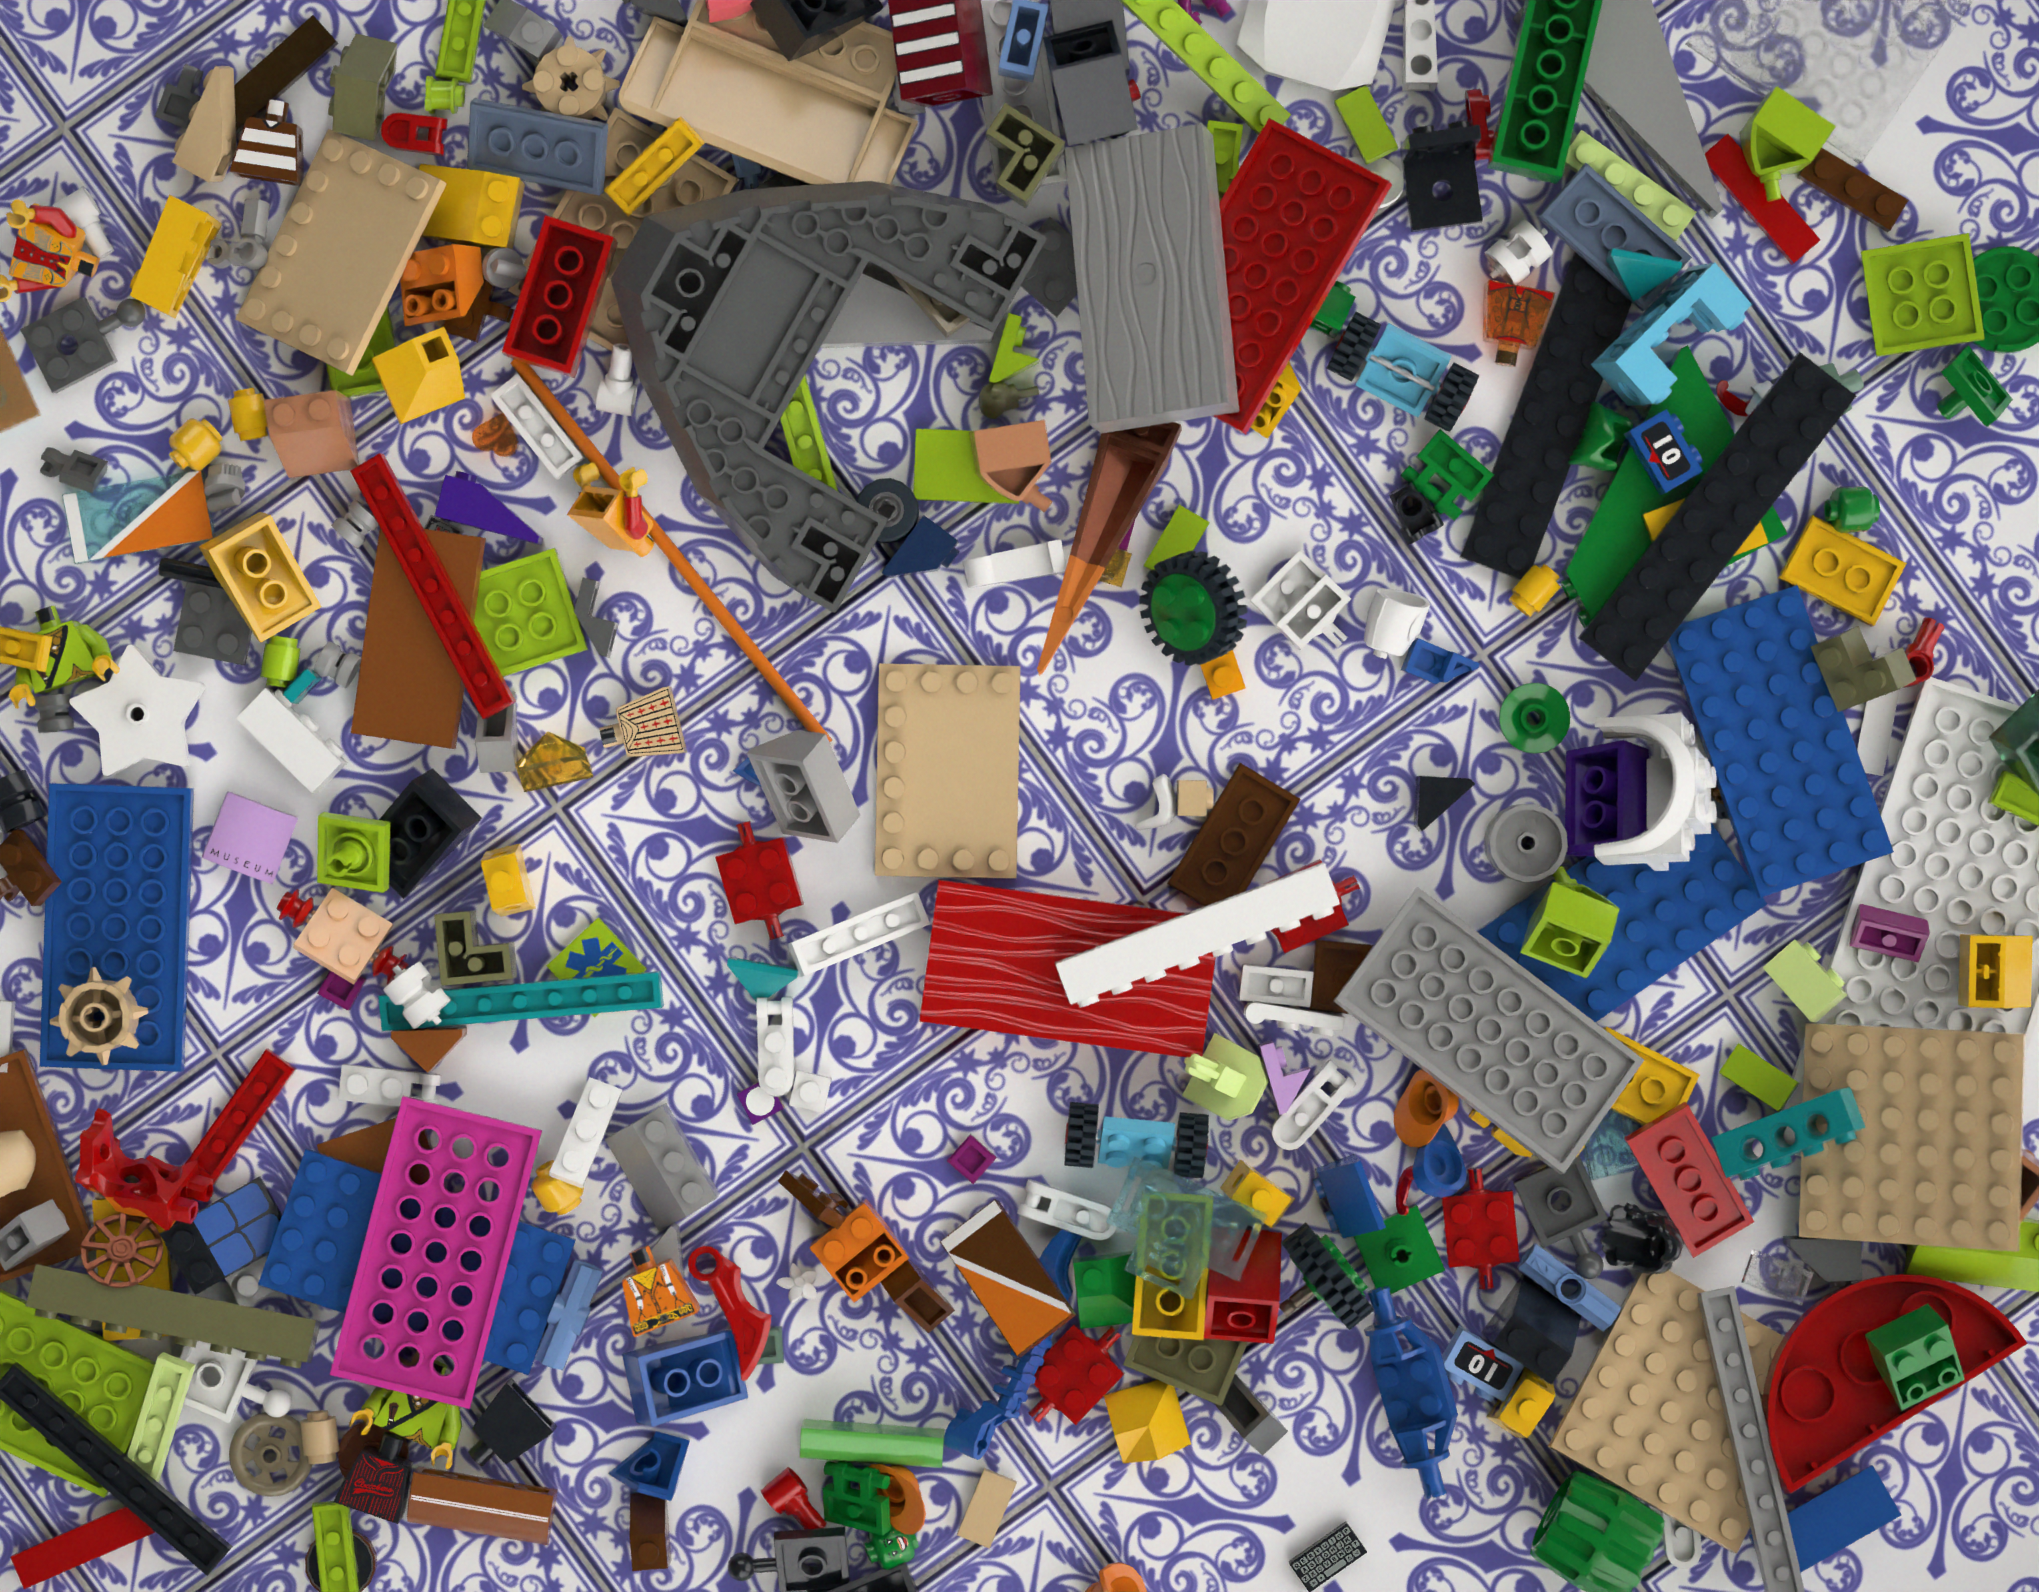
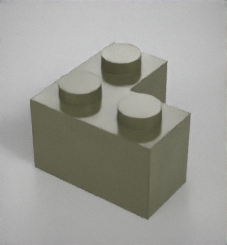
(361, 86)
(1032, 153)
(1854, 674)
(463, 958)

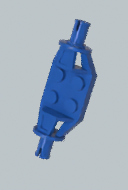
(1412, 1390)

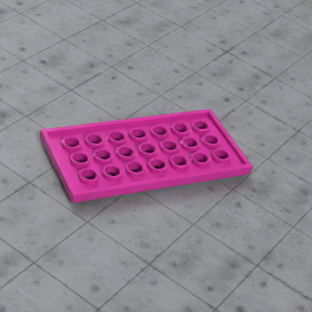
(378, 1254)

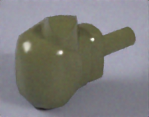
(1001, 397)

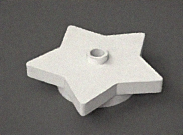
(165, 708)

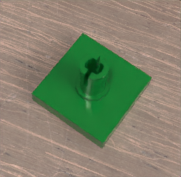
(1973, 388)
(1400, 1252)

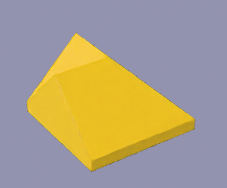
(1147, 1421)

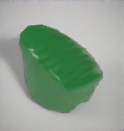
(1601, 439)

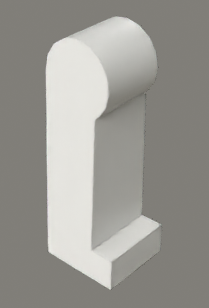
(1419, 46)
(1016, 564)

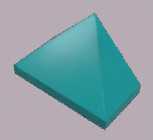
(1640, 272)
(761, 978)

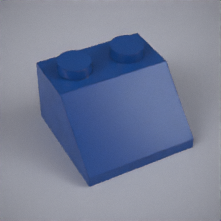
(1349, 1197)

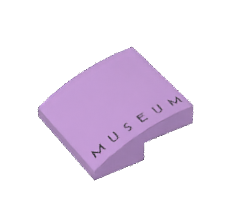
(249, 837)

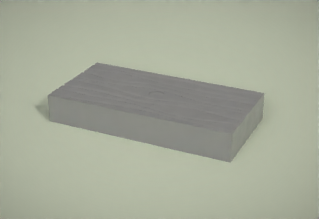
(1151, 279)

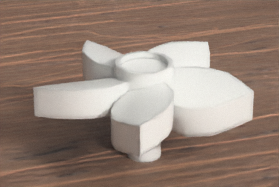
(799, 1284)

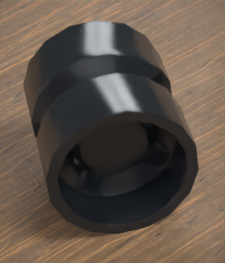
(16, 804)

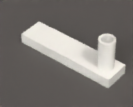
(857, 934)

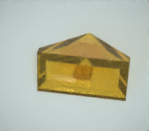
(553, 763)

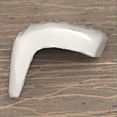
(1167, 804)

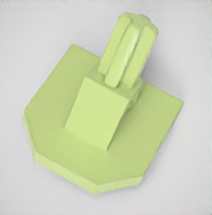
(1226, 1079)

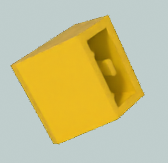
(1995, 971)

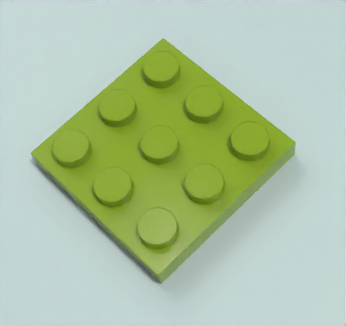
(1922, 295)
(527, 613)

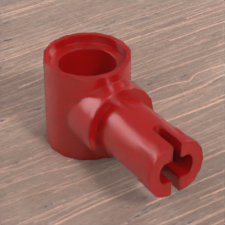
(1921, 651)
(788, 1495)

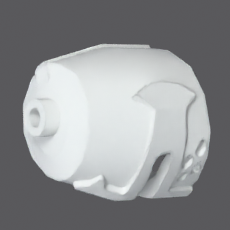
(1394, 621)

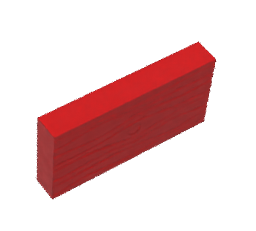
(999, 974)

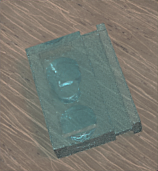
(1607, 1150)

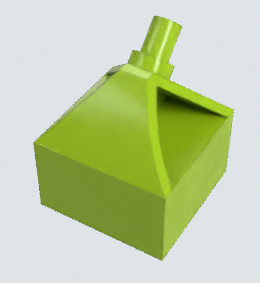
(1782, 139)
(1570, 926)

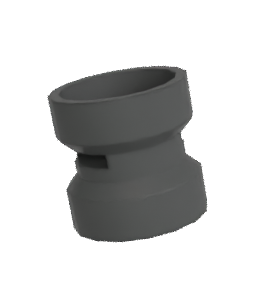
(54, 713)

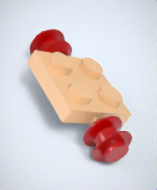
(341, 935)

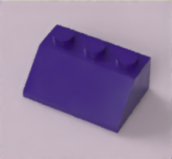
(1605, 795)

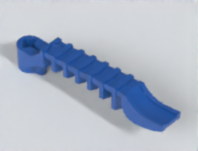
(973, 1431)

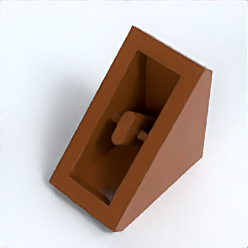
(428, 1045)

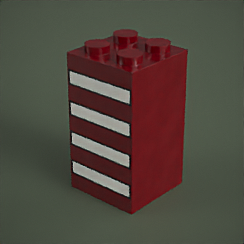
(940, 51)

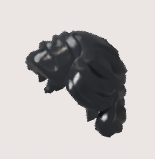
(1640, 1240)

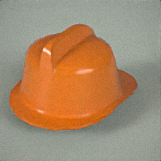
(1423, 1109)
(905, 1498)

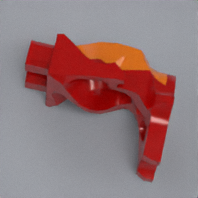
(152, 1195)

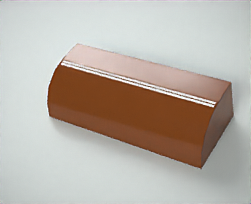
(481, 1505)

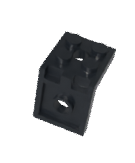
(1447, 158)

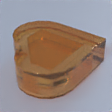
(496, 436)

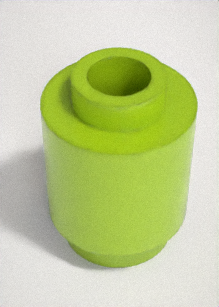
(280, 661)

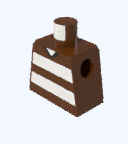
(270, 148)

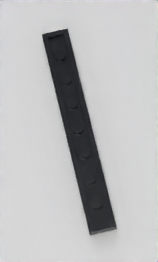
(112, 1469)

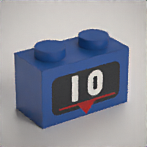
(1664, 451)

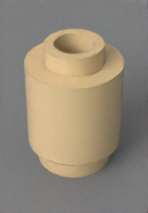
(319, 1437)

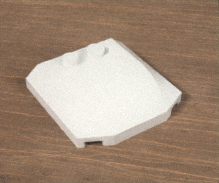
(1317, 41)

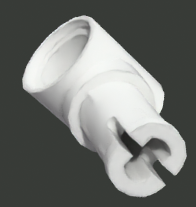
(84, 213)
(617, 391)

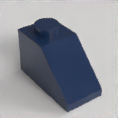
(923, 551)

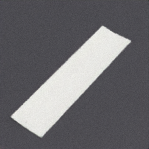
(1877, 728)

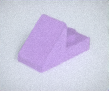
(1283, 1086)

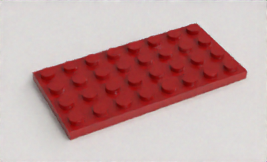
(1285, 242)

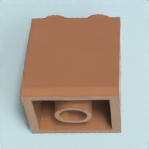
(313, 433)

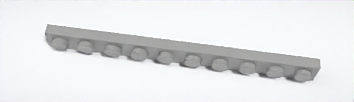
(1750, 1441)

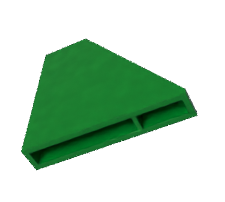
(1616, 529)

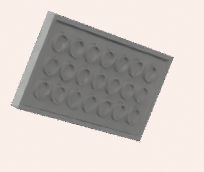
(1489, 1030)

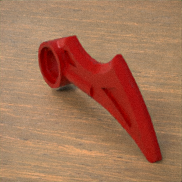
(746, 1322)

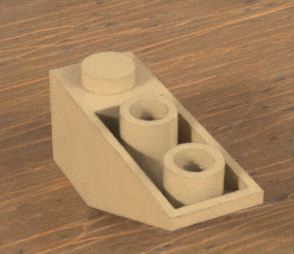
(211, 134)

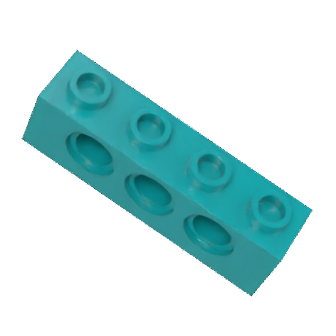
(1735, 1146)

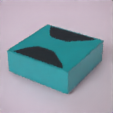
(302, 686)

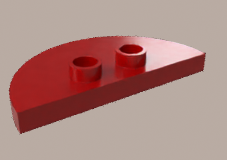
(1825, 1390)

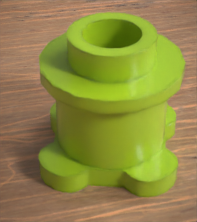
(443, 95)

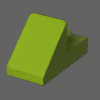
(1007, 362)

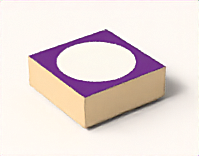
(758, 1103)

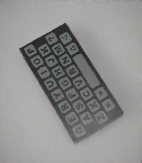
(1327, 1556)

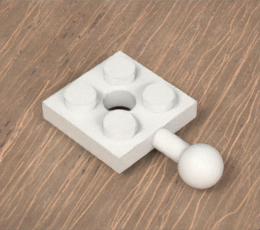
(224, 1398)

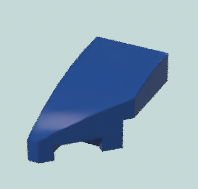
(1435, 663)

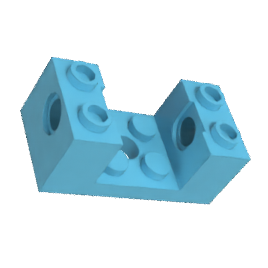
(1698, 293)

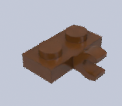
(471, 324)
(25, 870)
(820, 1205)

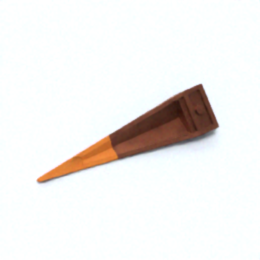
(1119, 485)

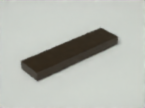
(281, 69)

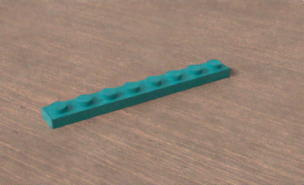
(537, 1000)

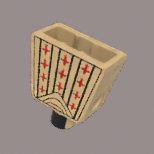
(647, 726)

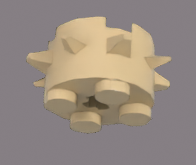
(566, 64)
(78, 1020)

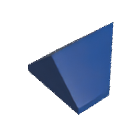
(654, 1466)

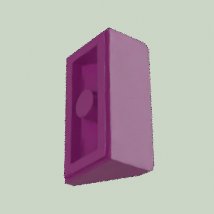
(1889, 933)

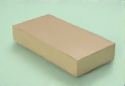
(986, 1508)

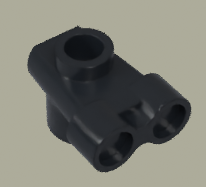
(1416, 520)

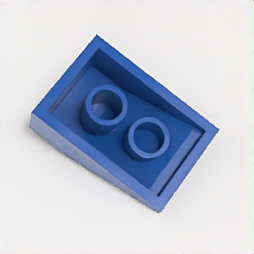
(683, 1377)

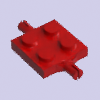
(759, 880)
(1315, 929)
(1480, 1228)
(1076, 1374)

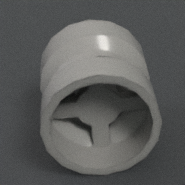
(361, 517)
(337, 664)

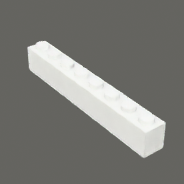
(1196, 934)

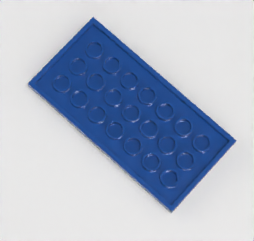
(1777, 742)
(122, 911)
(1658, 924)
(324, 1237)

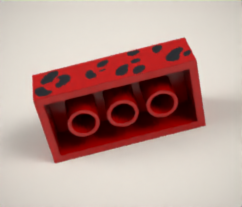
(560, 296)

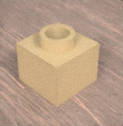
(1193, 798)

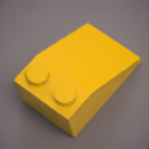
(475, 207)
(260, 575)

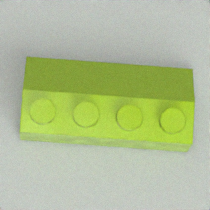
(1981, 1266)

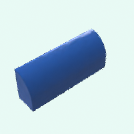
(1840, 1517)

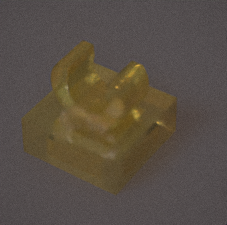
(1116, 569)

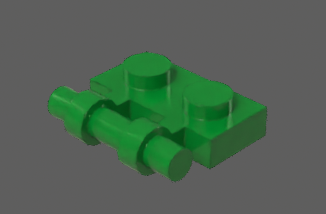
(1453, 466)
(854, 1507)

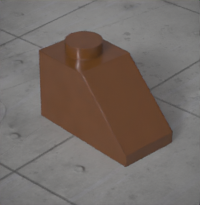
(917, 1296)
(649, 1532)

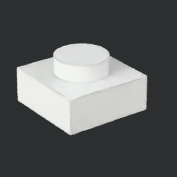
(810, 1091)

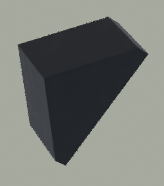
(1435, 796)

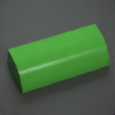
(872, 1443)

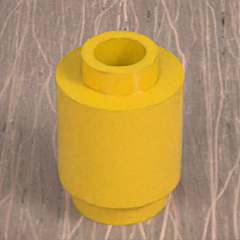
(248, 414)
(1535, 590)

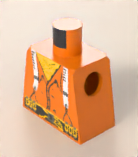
(656, 1293)

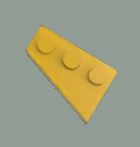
(174, 256)

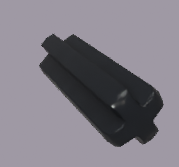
(188, 572)

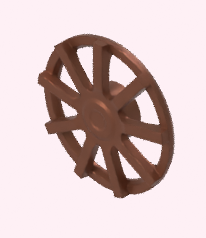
(121, 1249)

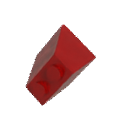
(1247, 1307)

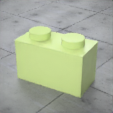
(1805, 980)

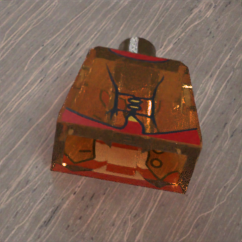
(1513, 318)

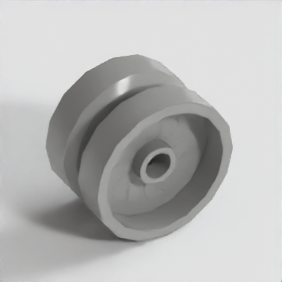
(1504, 839)

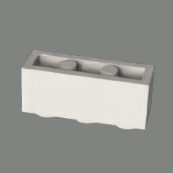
(292, 739)

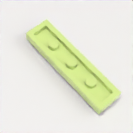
(1650, 198)
(160, 1413)

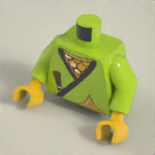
(74, 656)
(415, 1418)

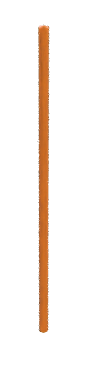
(672, 552)

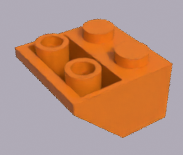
(440, 283)
(859, 1251)

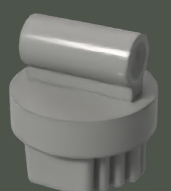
(503, 267)
(224, 486)

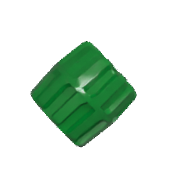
(1597, 1535)

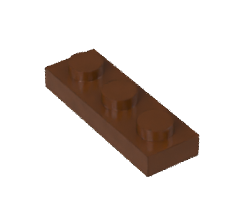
(1854, 189)

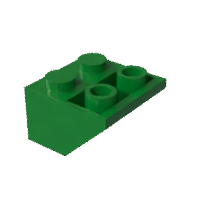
(1915, 1356)

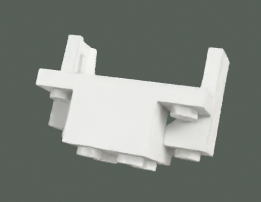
(1676, 791)

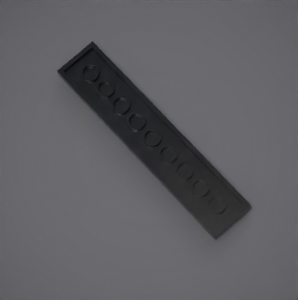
(1546, 423)
(1717, 516)

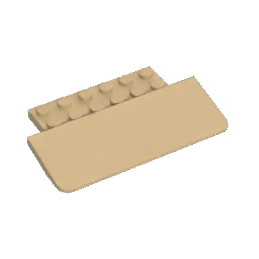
(801, 117)

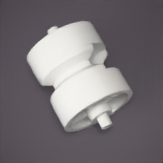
(1516, 255)
(417, 995)

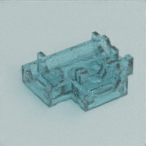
(1182, 1228)

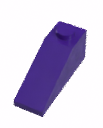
(475, 506)

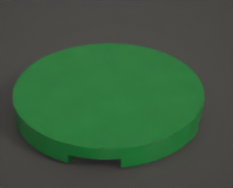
(2008, 298)

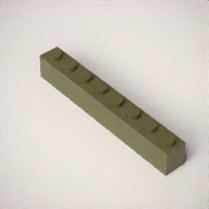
(174, 1314)

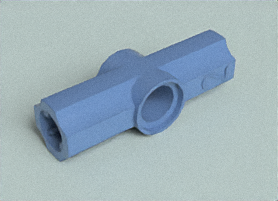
(1586, 1300)
(569, 1314)

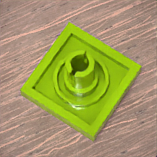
(353, 852)

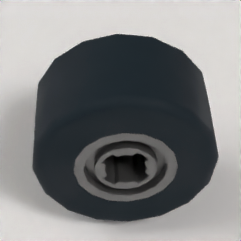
(901, 515)

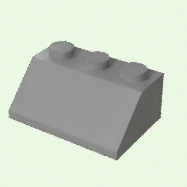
(805, 786)
(662, 1167)

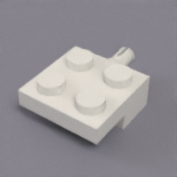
(1302, 602)

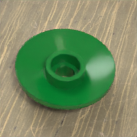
(1552, 712)

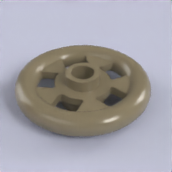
(240, 1455)

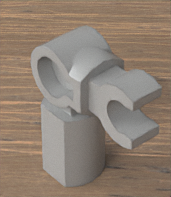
(248, 250)

